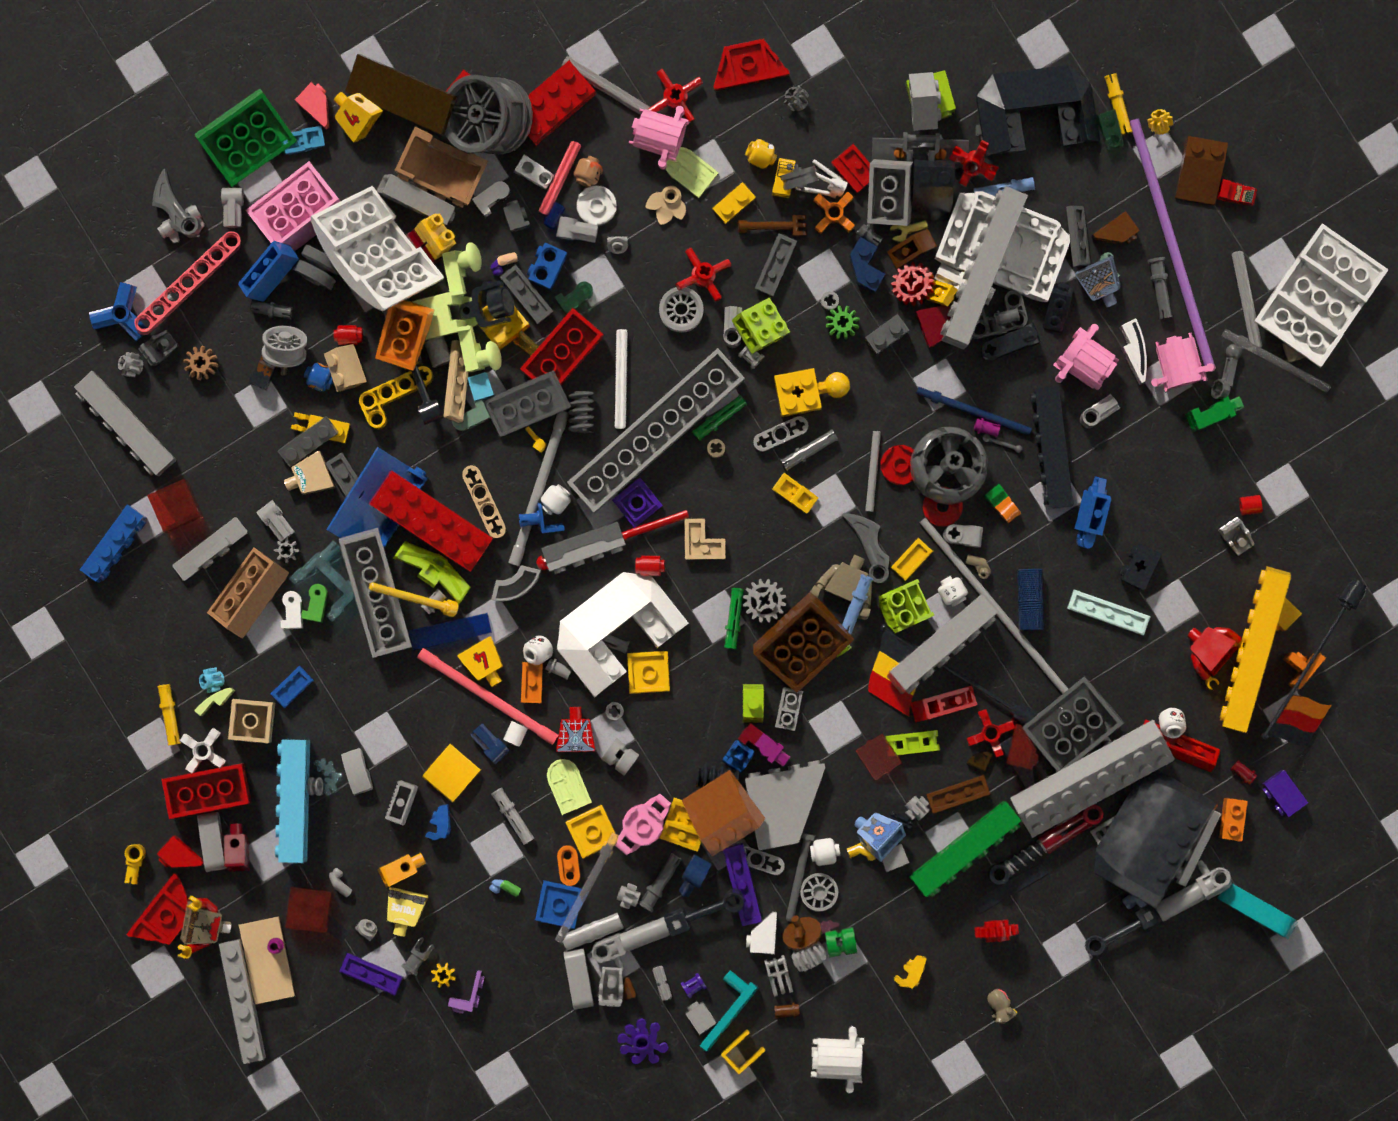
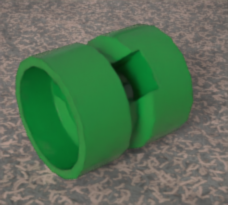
(848, 942)

